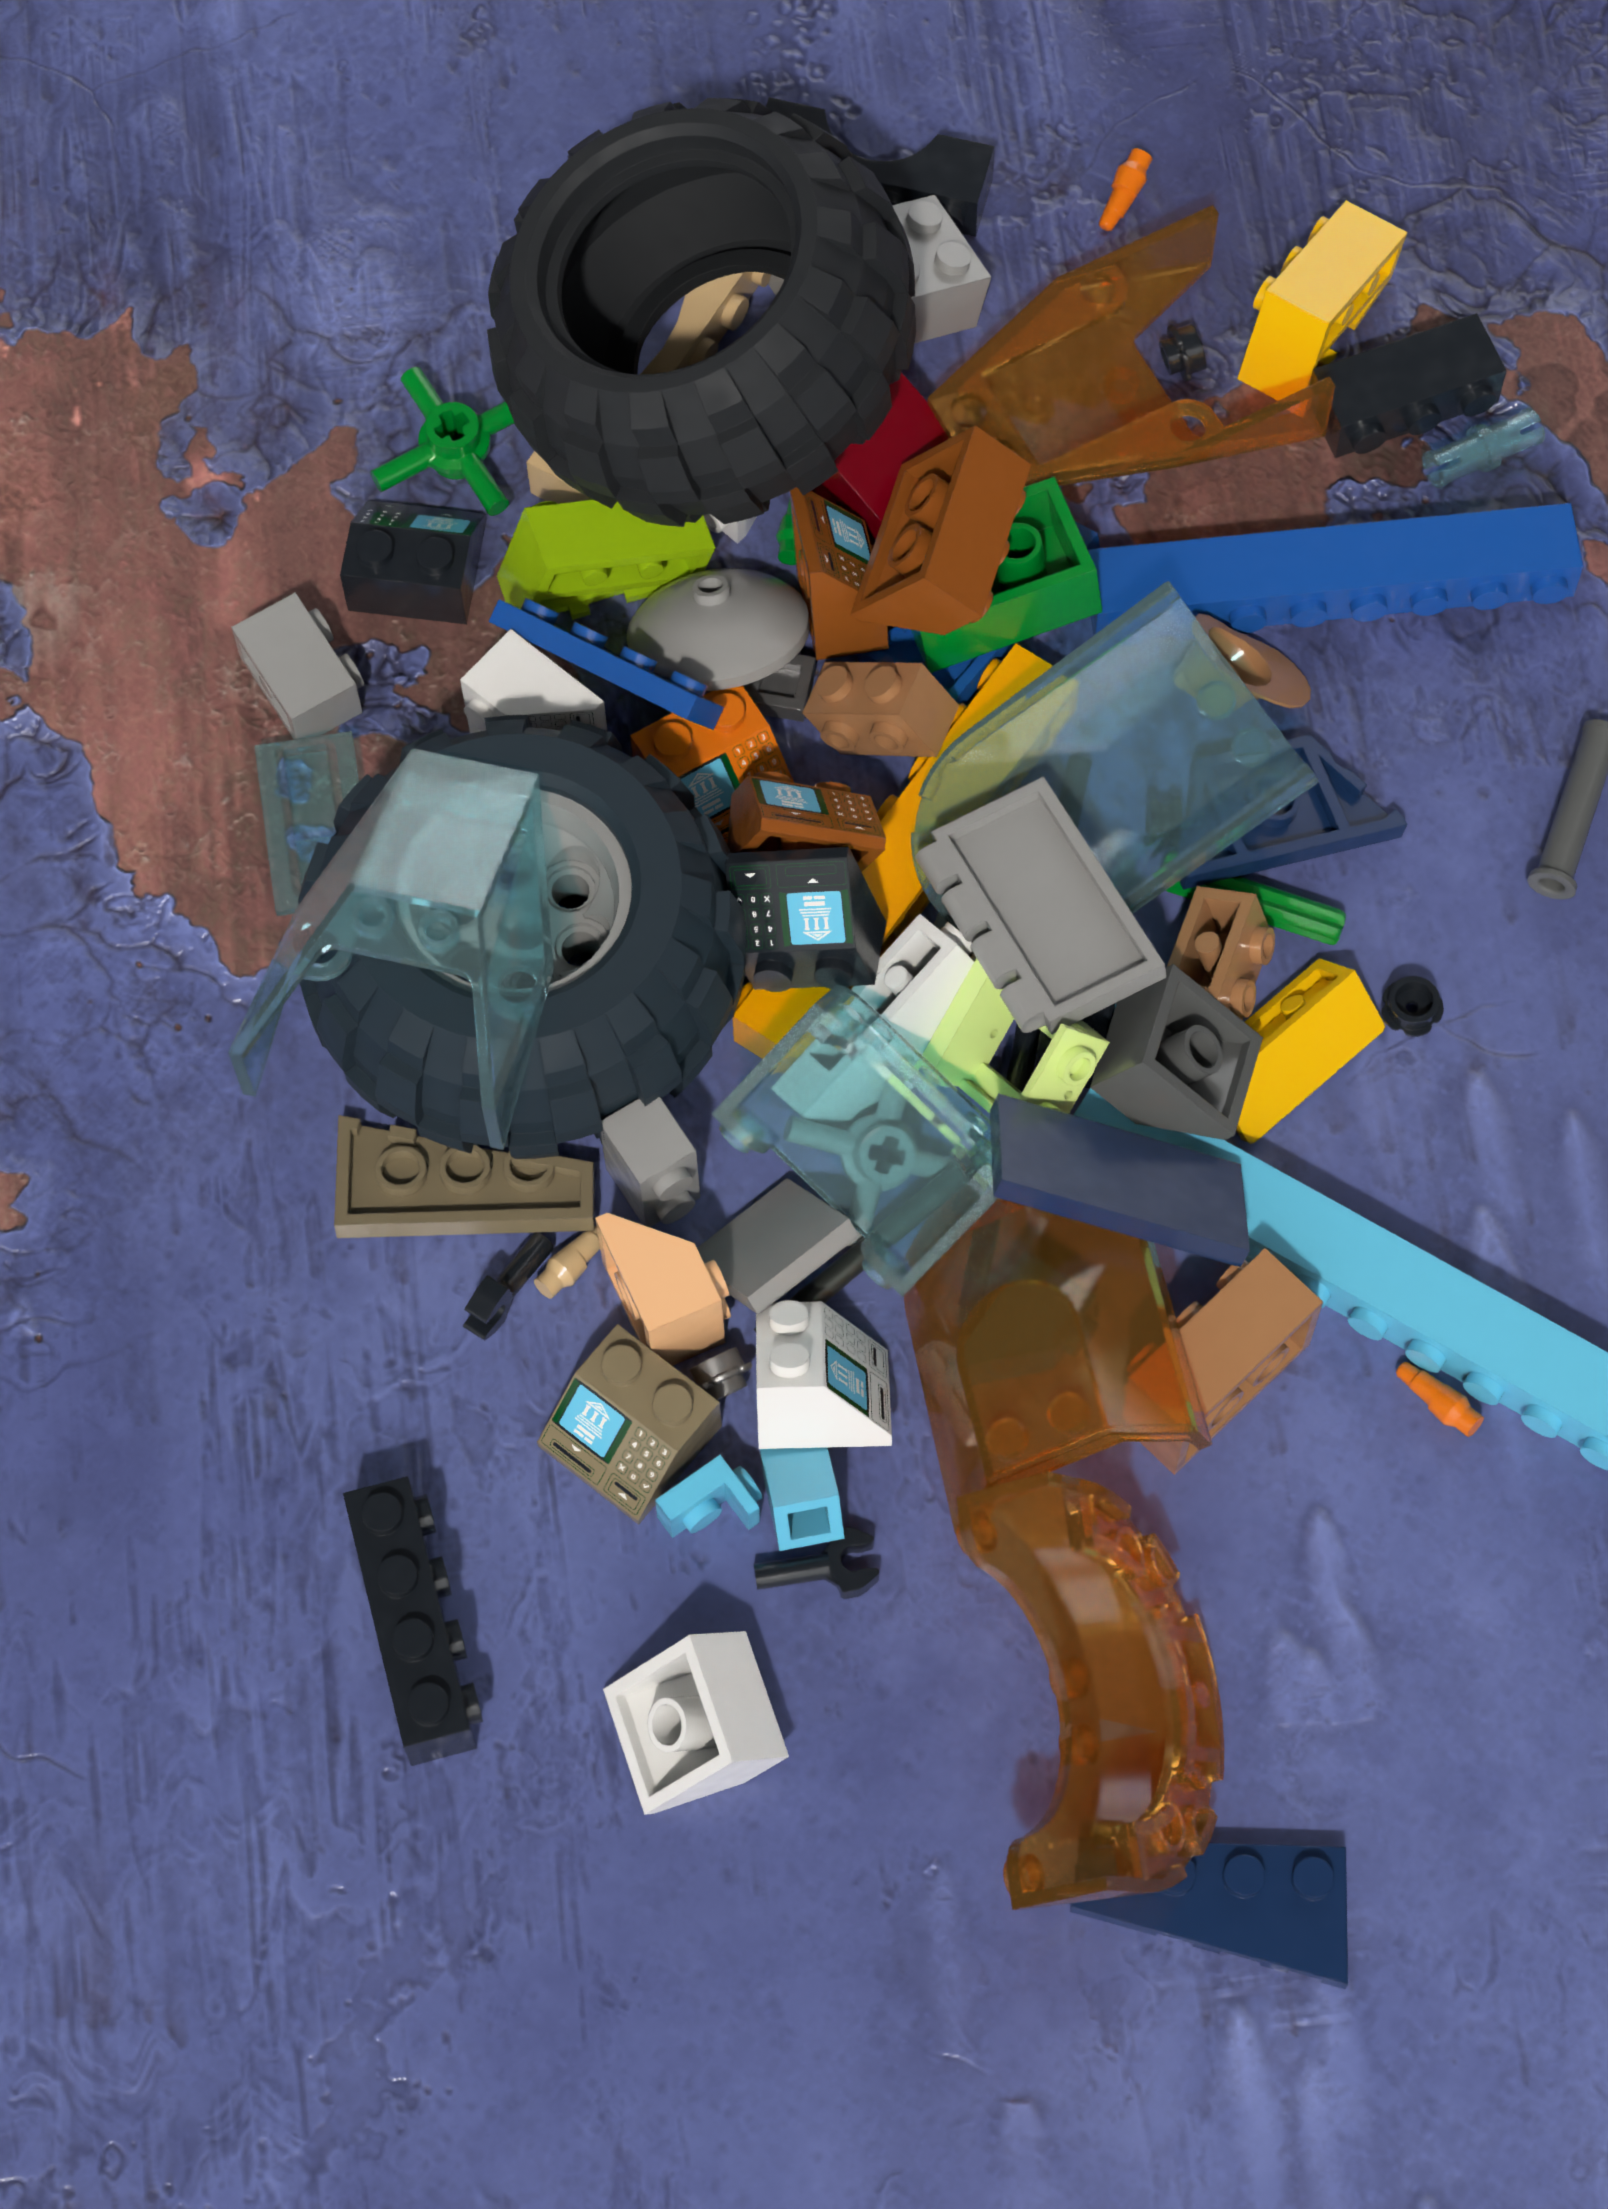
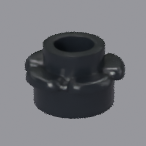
(1182, 351)
(1415, 991)

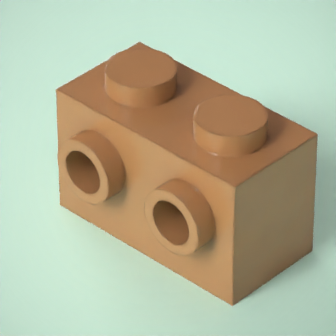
(880, 709)
(1225, 946)

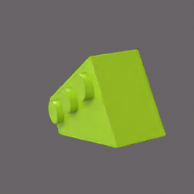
(592, 552)

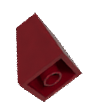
(871, 469)

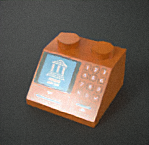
(717, 759)

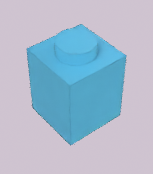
(802, 1496)

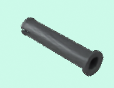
(1574, 815)

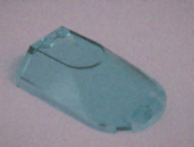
(1142, 746)

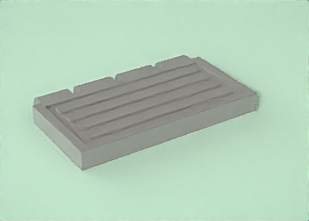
(1039, 909)

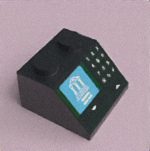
(412, 561)
(806, 918)

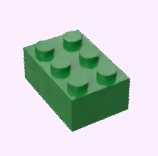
(1036, 588)

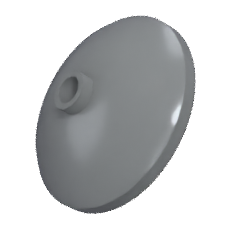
(721, 627)

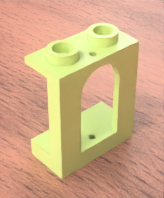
(973, 1033)

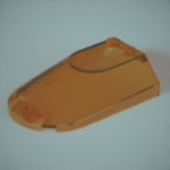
(1046, 1349)

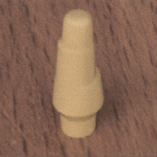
(568, 1264)

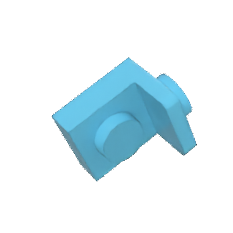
(698, 1498)

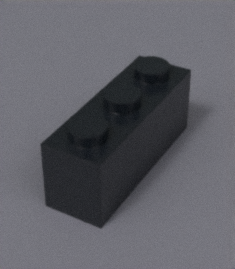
(1411, 385)

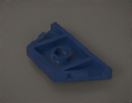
(1318, 823)

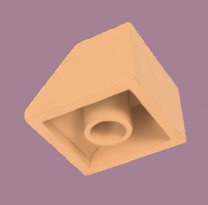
(664, 1288)

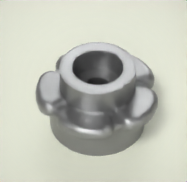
(721, 1374)

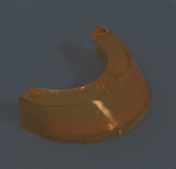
(1128, 1687)

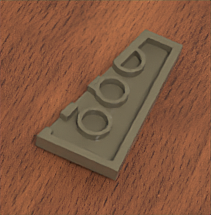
(416, 1187)

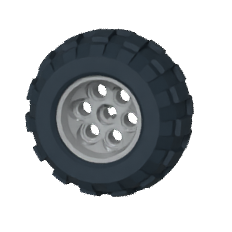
(609, 1031)

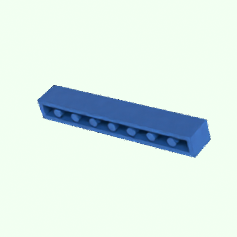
(1353, 569)

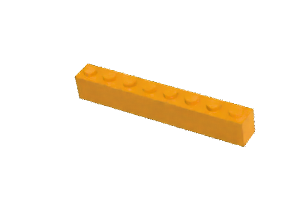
(767, 1016)

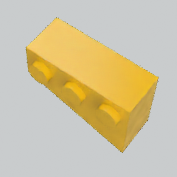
(1318, 297)

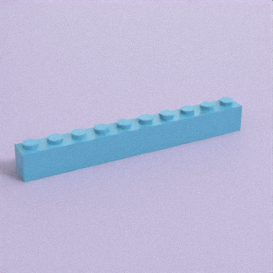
(1414, 1298)

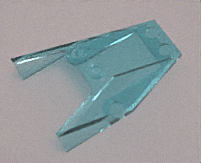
(441, 881)

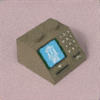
(630, 1424)

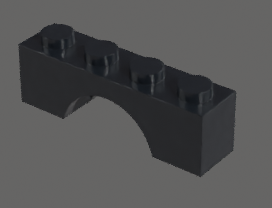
(948, 167)

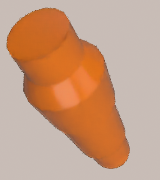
(1125, 187)
(1442, 1400)

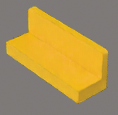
(1306, 1039)

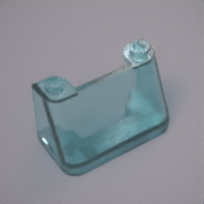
(869, 1134)

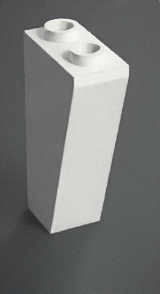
(919, 979)

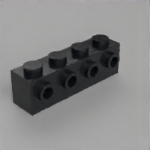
(410, 1622)

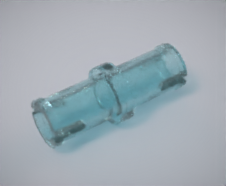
(1483, 447)

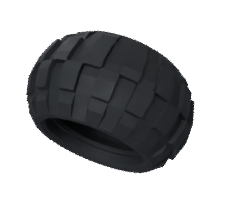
(640, 226)

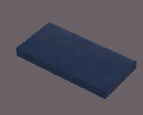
(1118, 1180)

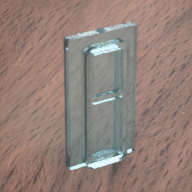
(300, 796)

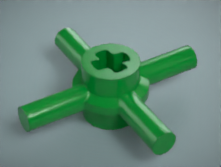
(449, 441)

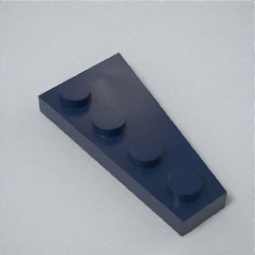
(1253, 1903)

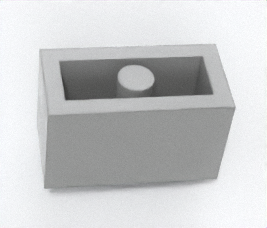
(298, 668)
(651, 1162)

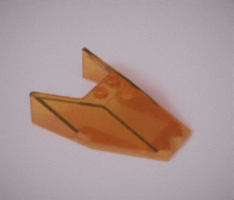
(1077, 393)

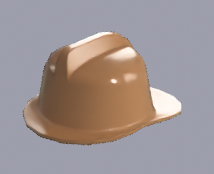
(1259, 666)

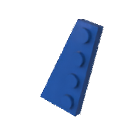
(628, 670)

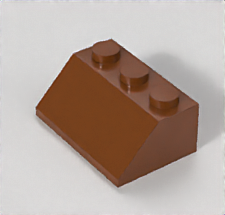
(943, 536)

